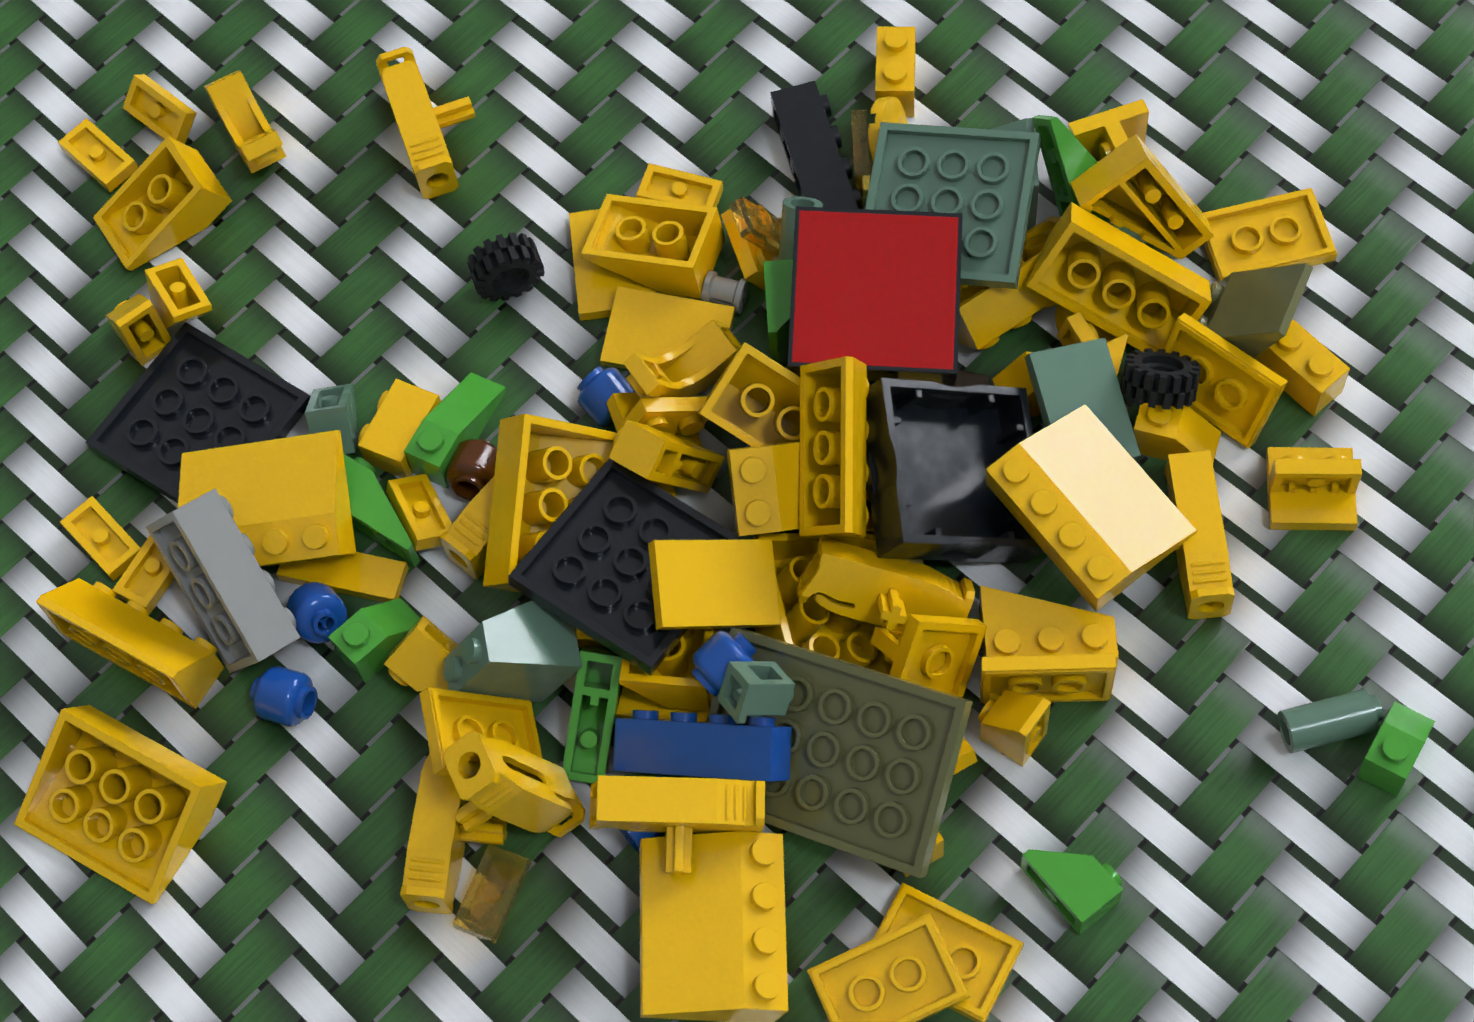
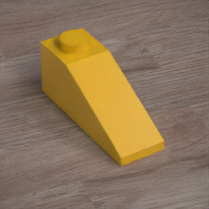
(665, 457)

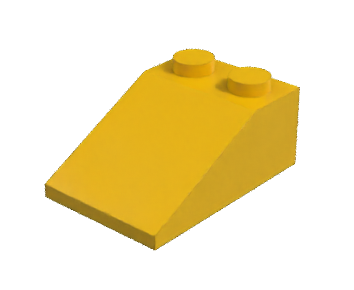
(161, 204)
(656, 242)
(765, 487)

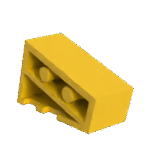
(1143, 197)
(1039, 627)

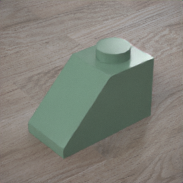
(333, 410)

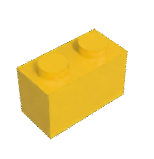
(896, 65)
(1309, 367)
(394, 425)

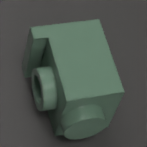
(755, 690)

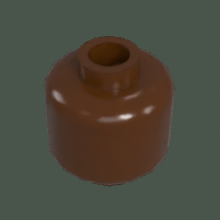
(471, 467)

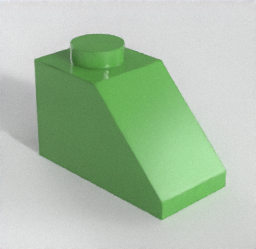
(371, 636)
(1395, 748)
(1074, 885)

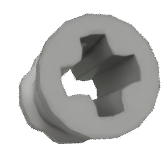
(725, 291)

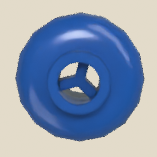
(597, 389)
(316, 611)
(713, 658)
(284, 696)

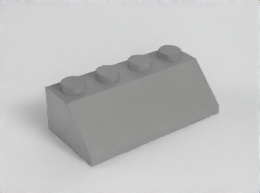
(224, 581)

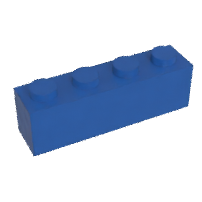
(702, 748)

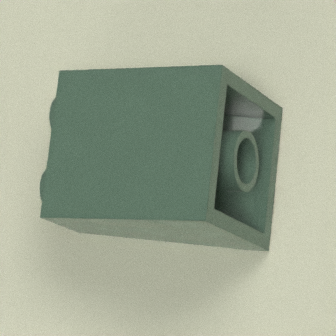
(515, 655)

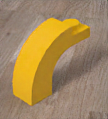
(245, 122)
(687, 368)

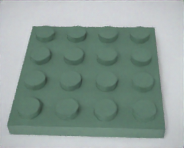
(966, 172)

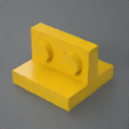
(1111, 128)
(669, 414)
(1312, 488)
(933, 650)

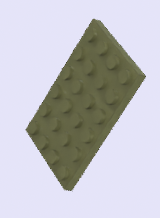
(864, 757)

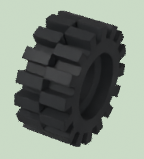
(505, 266)
(1160, 378)

